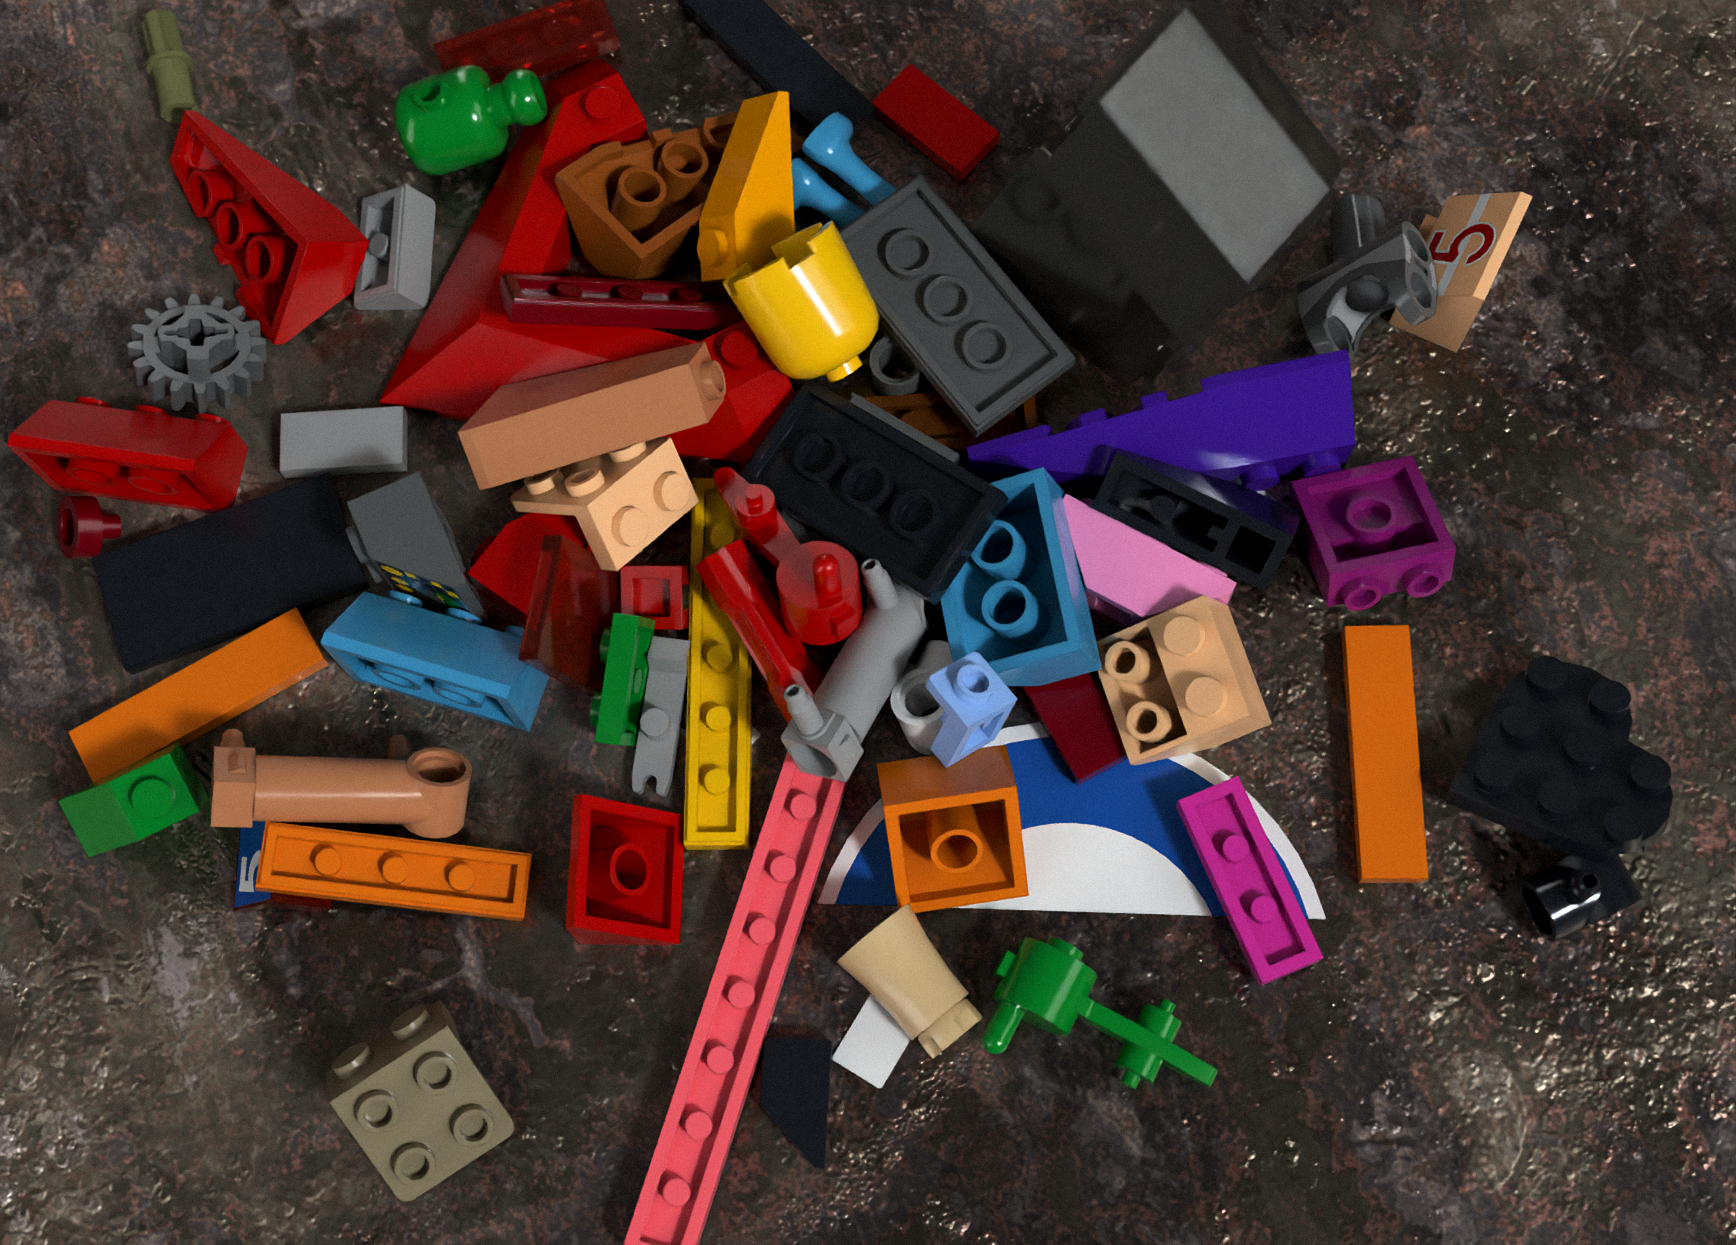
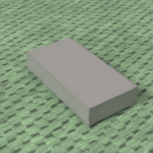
(343, 442)

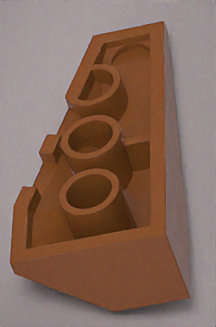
(644, 200)

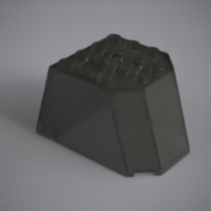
(1162, 196)

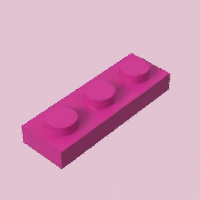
(1249, 881)

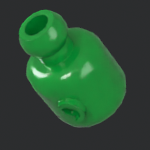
(463, 116)

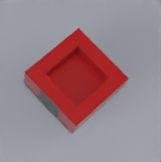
(657, 593)

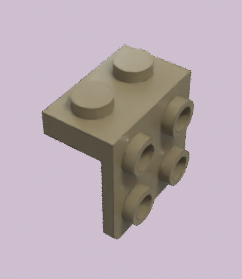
(417, 1101)

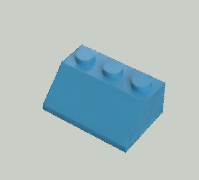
(1024, 591)
(437, 657)

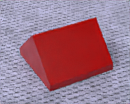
(624, 873)

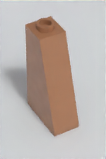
(590, 412)

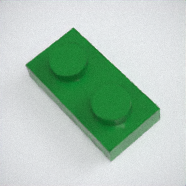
(619, 704)

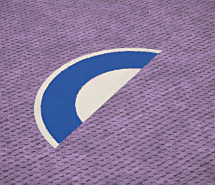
(1088, 845)

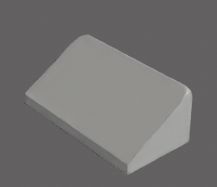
(399, 250)

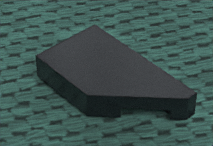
(798, 1092)

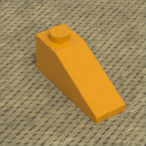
(751, 192)

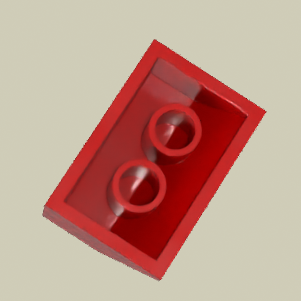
(133, 454)

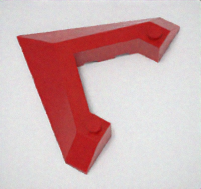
(472, 349)

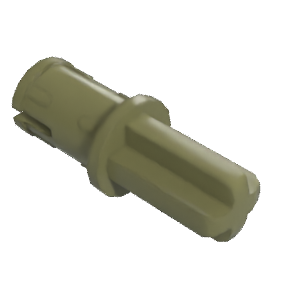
(169, 65)

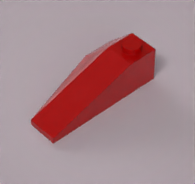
(279, 236)

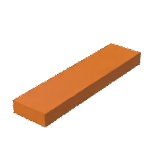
(201, 695)
(1384, 754)
(393, 871)

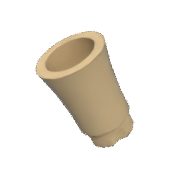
(912, 981)

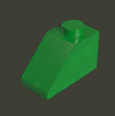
(135, 801)

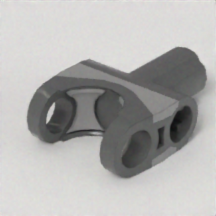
(1368, 276)

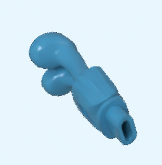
(831, 149)

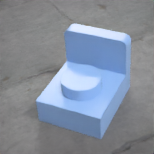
(974, 707)

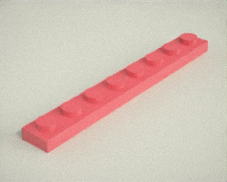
(737, 1011)

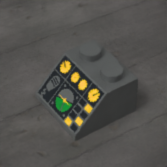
(412, 546)

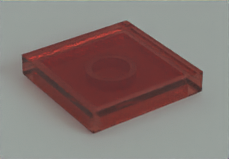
(568, 615)

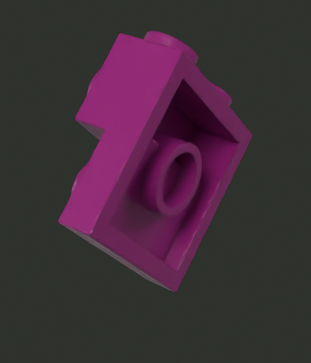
(1373, 533)

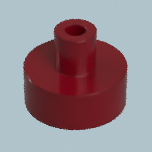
(84, 527)

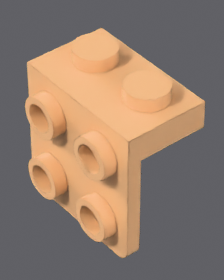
(616, 497)

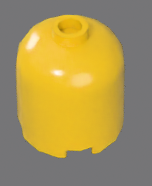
(808, 305)

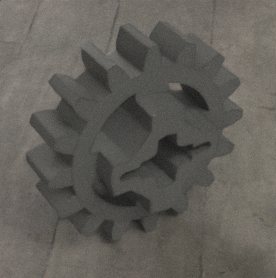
(197, 353)

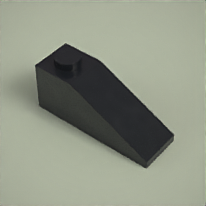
(1200, 515)

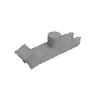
(661, 714)

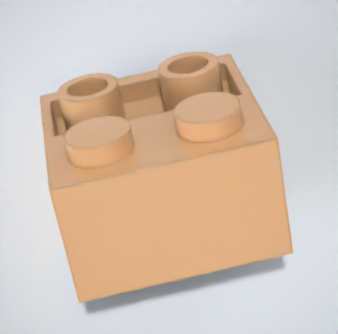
(1180, 682)

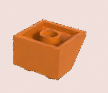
(953, 830)

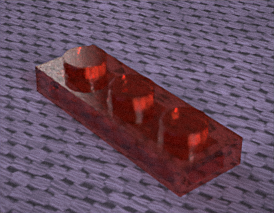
(535, 40)

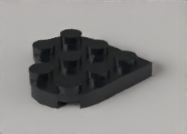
(1562, 765)

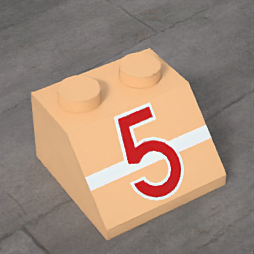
(1467, 252)

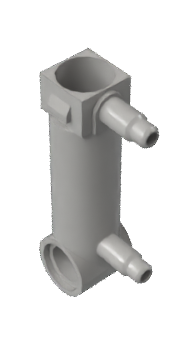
(832, 724)

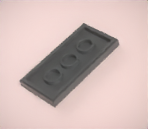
(953, 306)

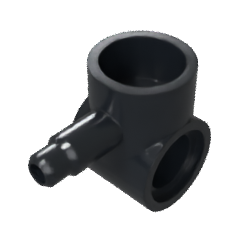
(1577, 894)

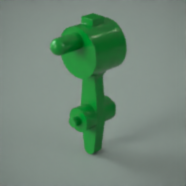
(1051, 990)

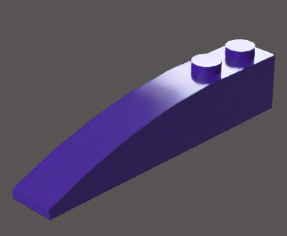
(1240, 429)

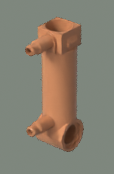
(417, 790)

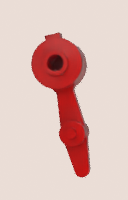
(814, 580)

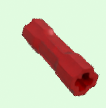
(746, 598)

